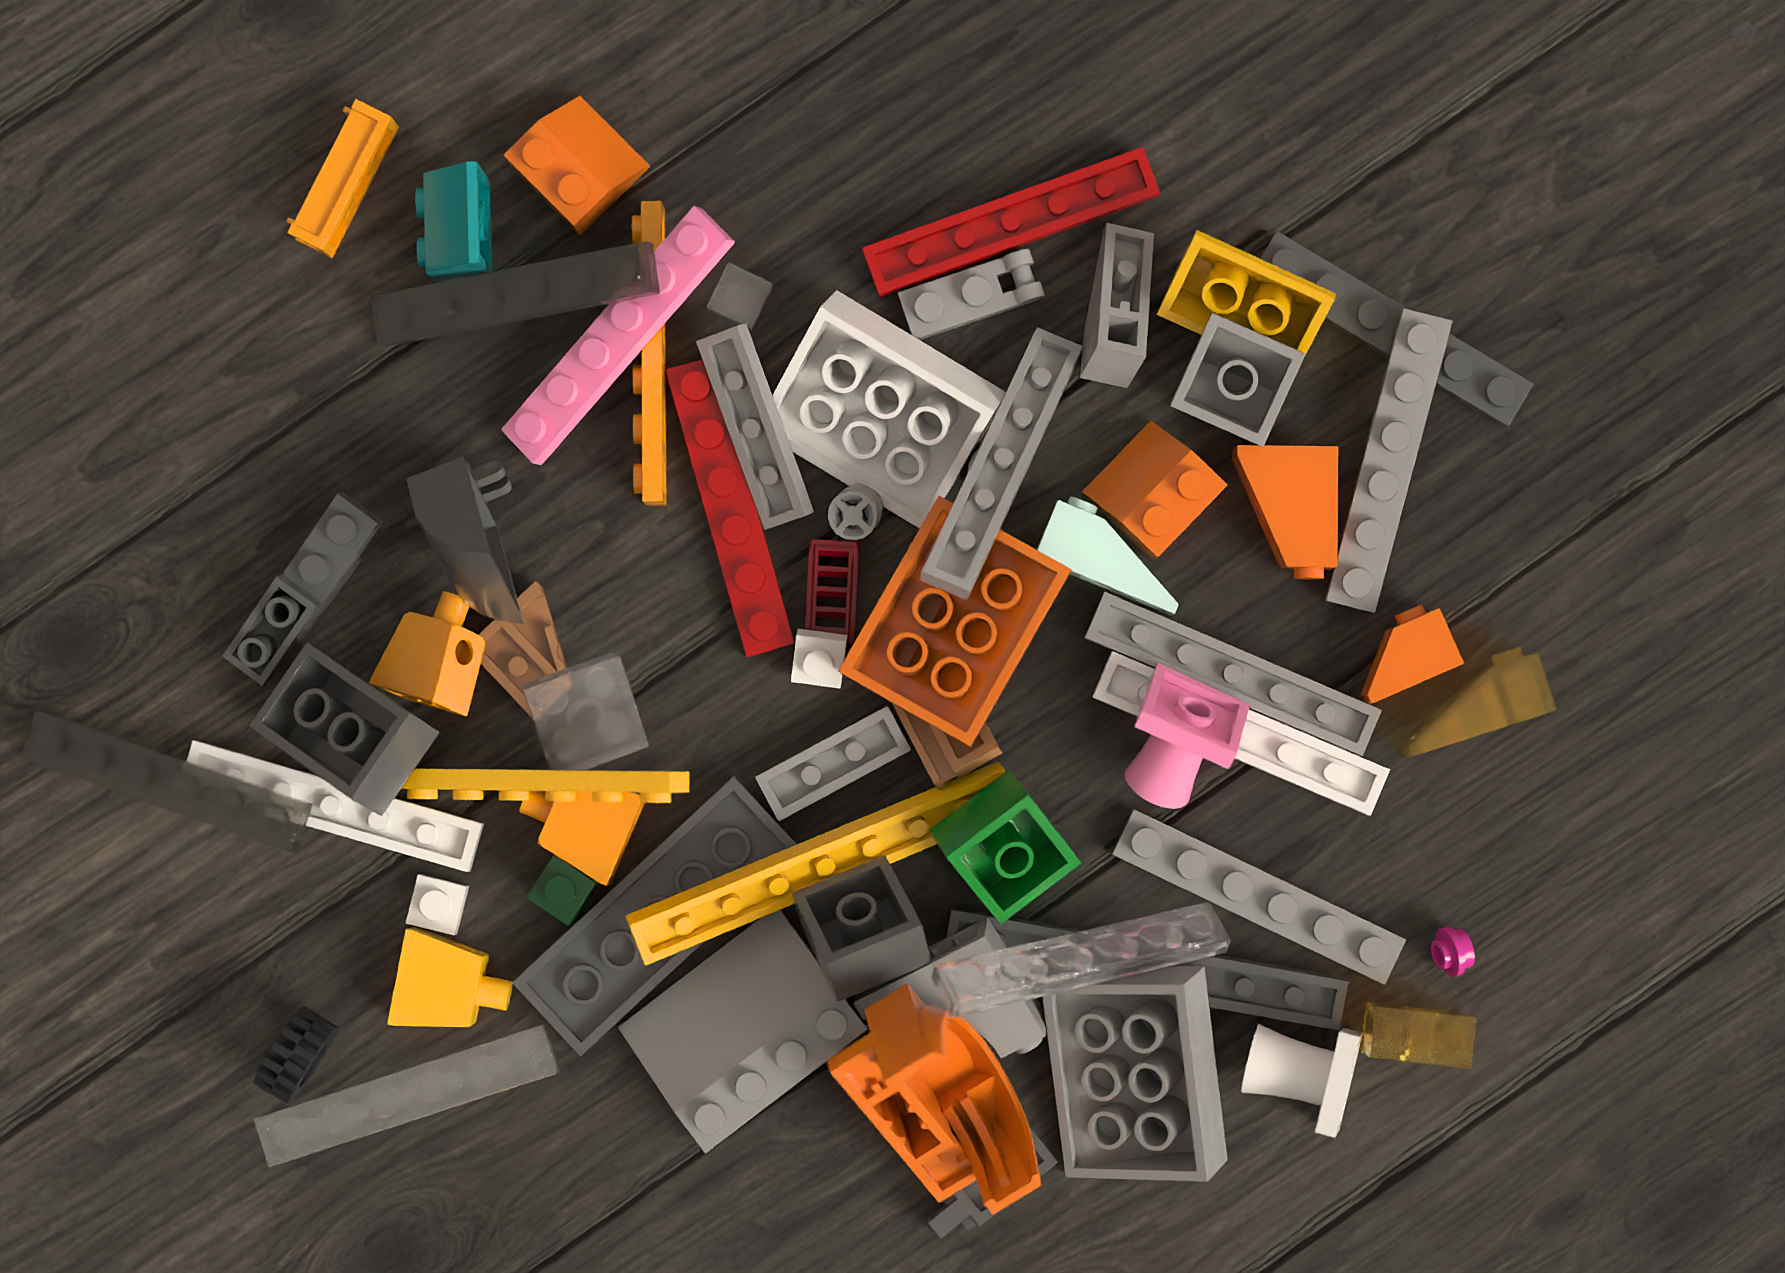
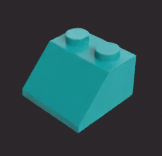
(455, 221)

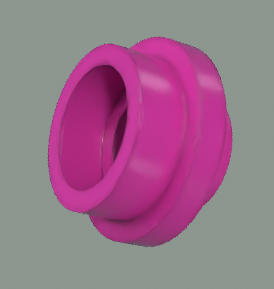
(1452, 951)

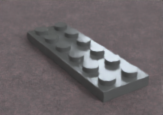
(595, 967)

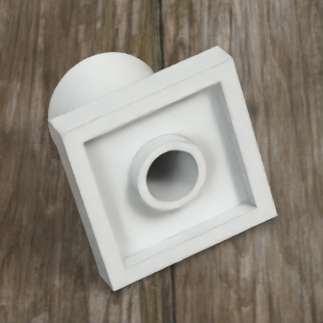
(1304, 1072)

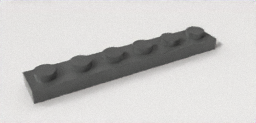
(1374, 320)

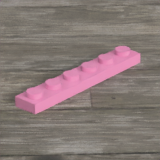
(616, 339)

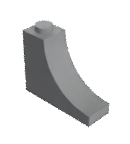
(1006, 1027)

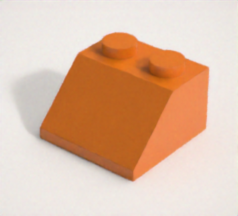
(576, 163)
(1154, 489)

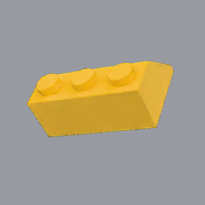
(1245, 291)

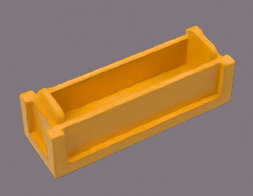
(344, 178)

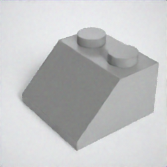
(1237, 379)

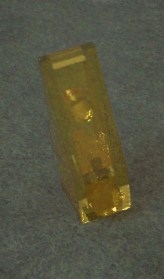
(1490, 700)

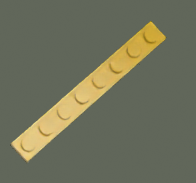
(769, 882)

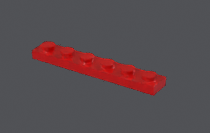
(1011, 222)
(730, 513)

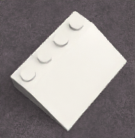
(882, 408)

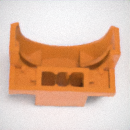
(934, 1071)

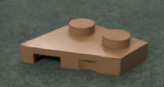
(523, 651)

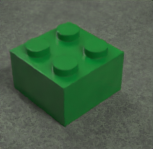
(1004, 846)

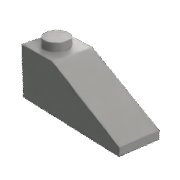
(1118, 307)

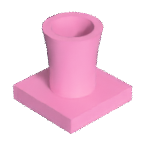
(1185, 726)

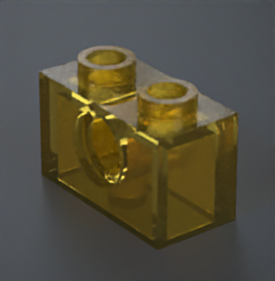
(1418, 1035)

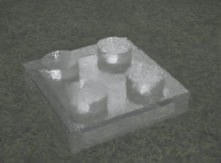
(585, 714)

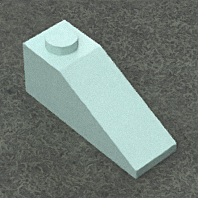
(1100, 555)

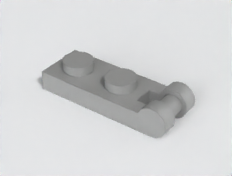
(969, 295)

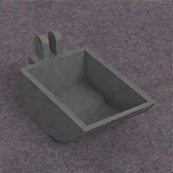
(464, 535)

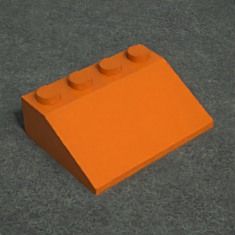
(949, 653)

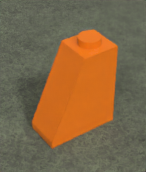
(1295, 503)

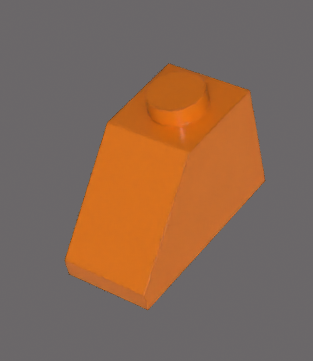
(1411, 654)

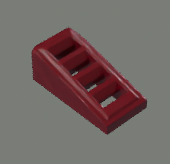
(832, 549)

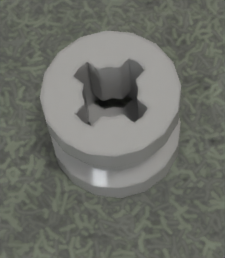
(848, 519)

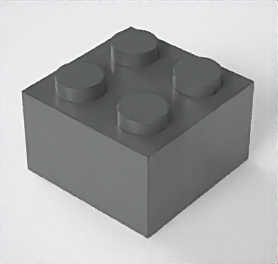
(861, 928)

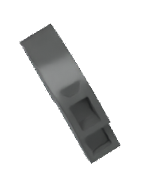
(304, 589)

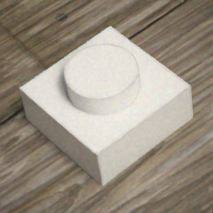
(818, 658)
(437, 904)

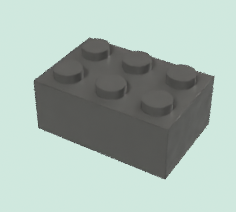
(344, 729)

